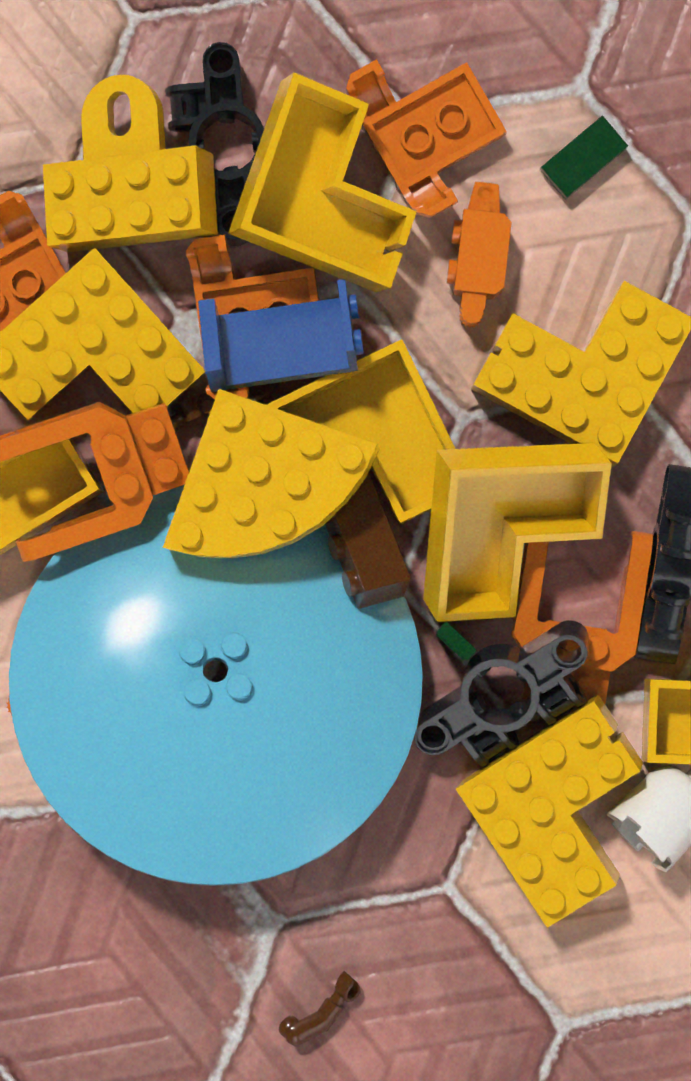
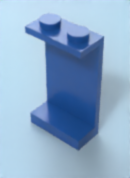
(280, 342)

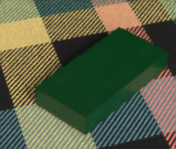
(584, 157)
(455, 641)

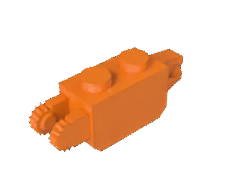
(481, 255)

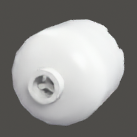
(657, 815)

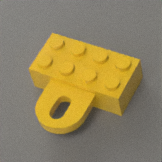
(128, 184)

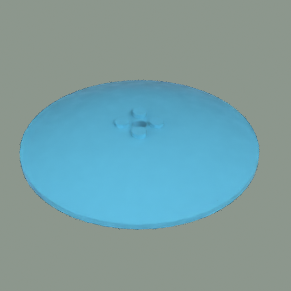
(198, 771)

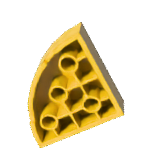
(263, 480)

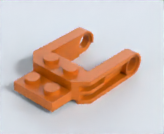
(135, 459)
(605, 649)

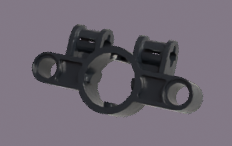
(212, 101)
(669, 572)
(490, 730)

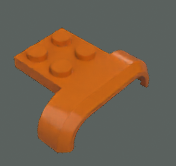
(426, 130)
(26, 261)
(214, 278)

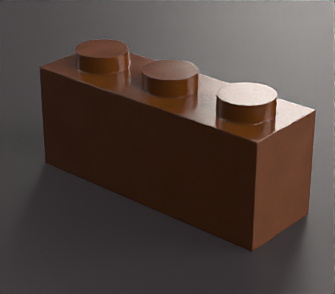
(367, 549)

